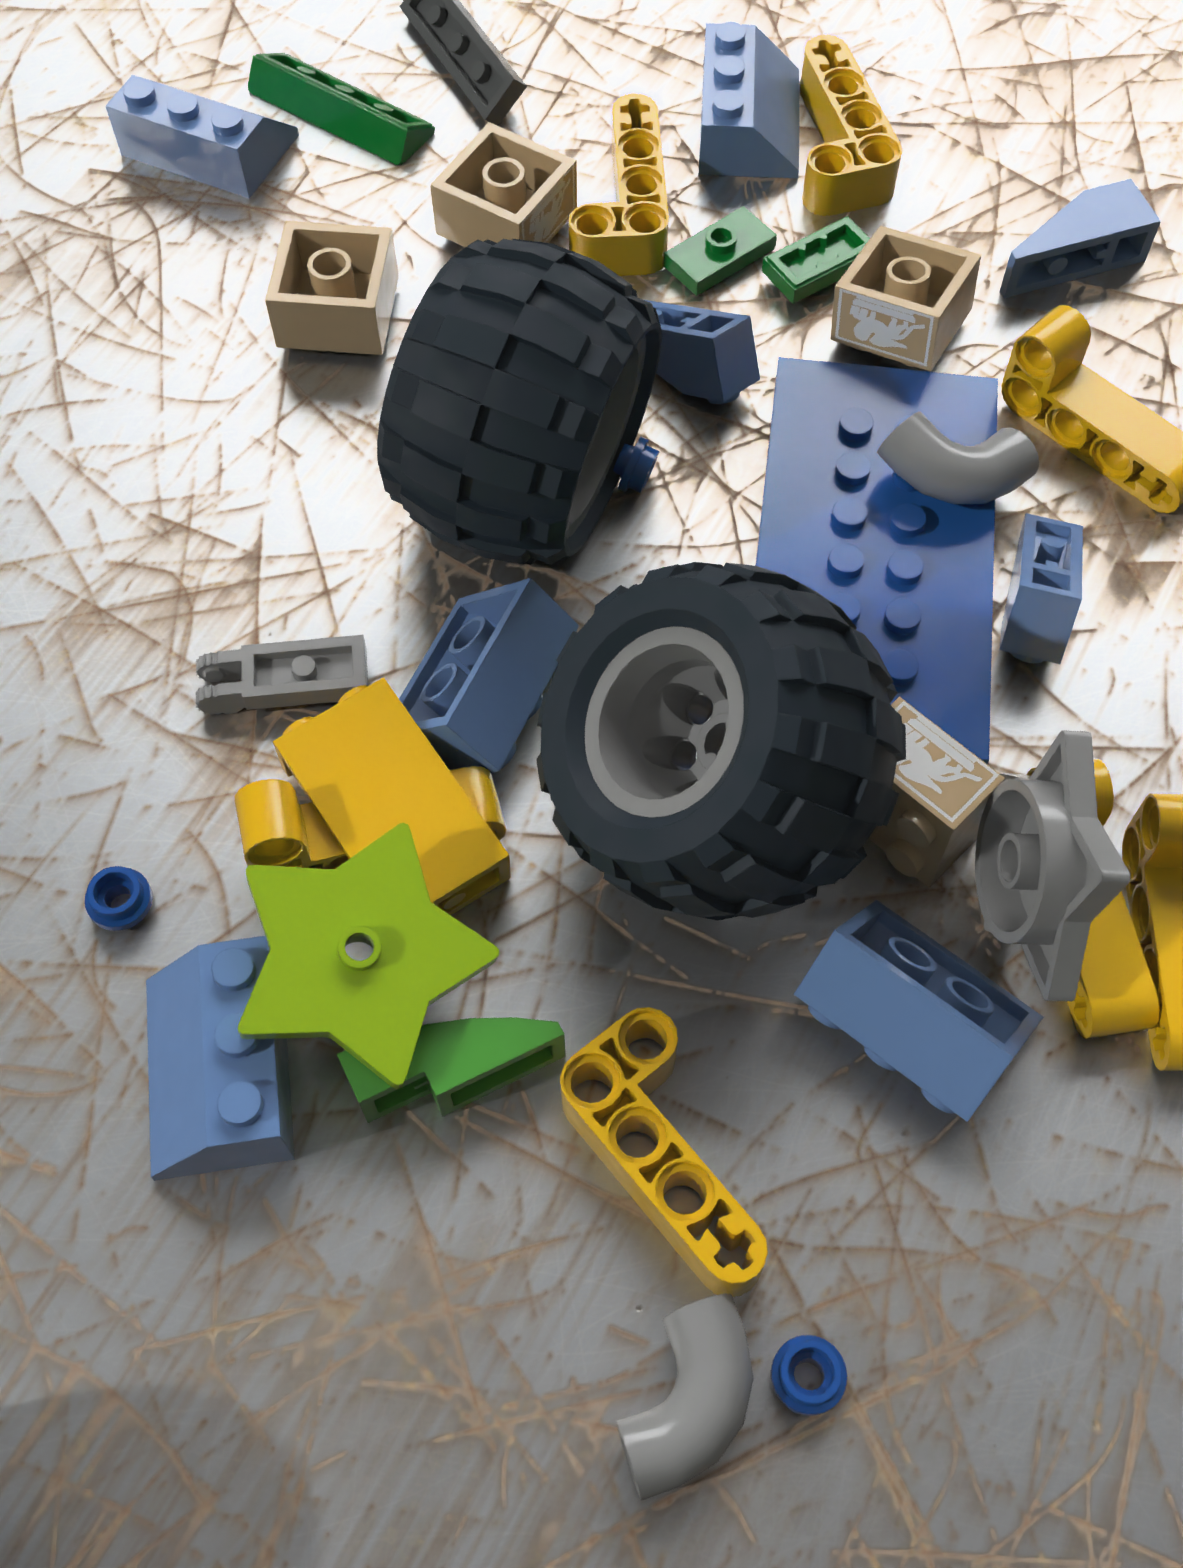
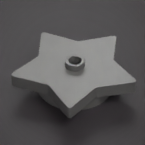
(1048, 863)

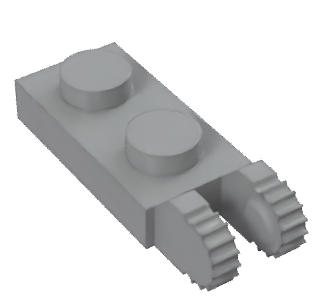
(281, 674)

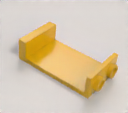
(376, 769)

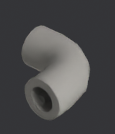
(958, 471)
(703, 1409)

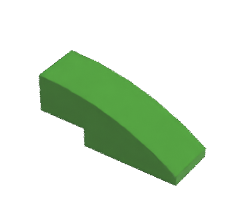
(460, 1063)

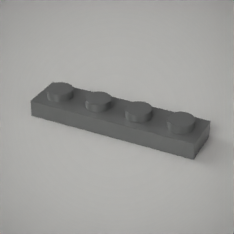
(467, 55)

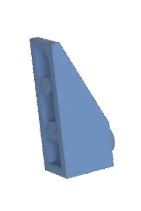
(1087, 237)
(706, 352)
(1043, 590)

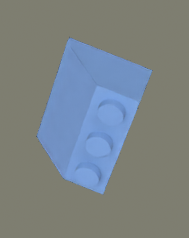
(748, 105)
(197, 135)
(487, 673)
(917, 1008)
(211, 1093)

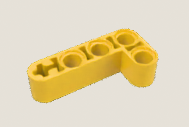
(860, 149)
(634, 230)
(1091, 415)
(292, 834)
(1155, 899)
(1114, 981)
(671, 1162)

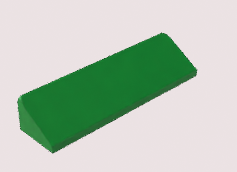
(338, 106)

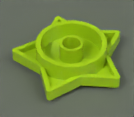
(368, 1004)

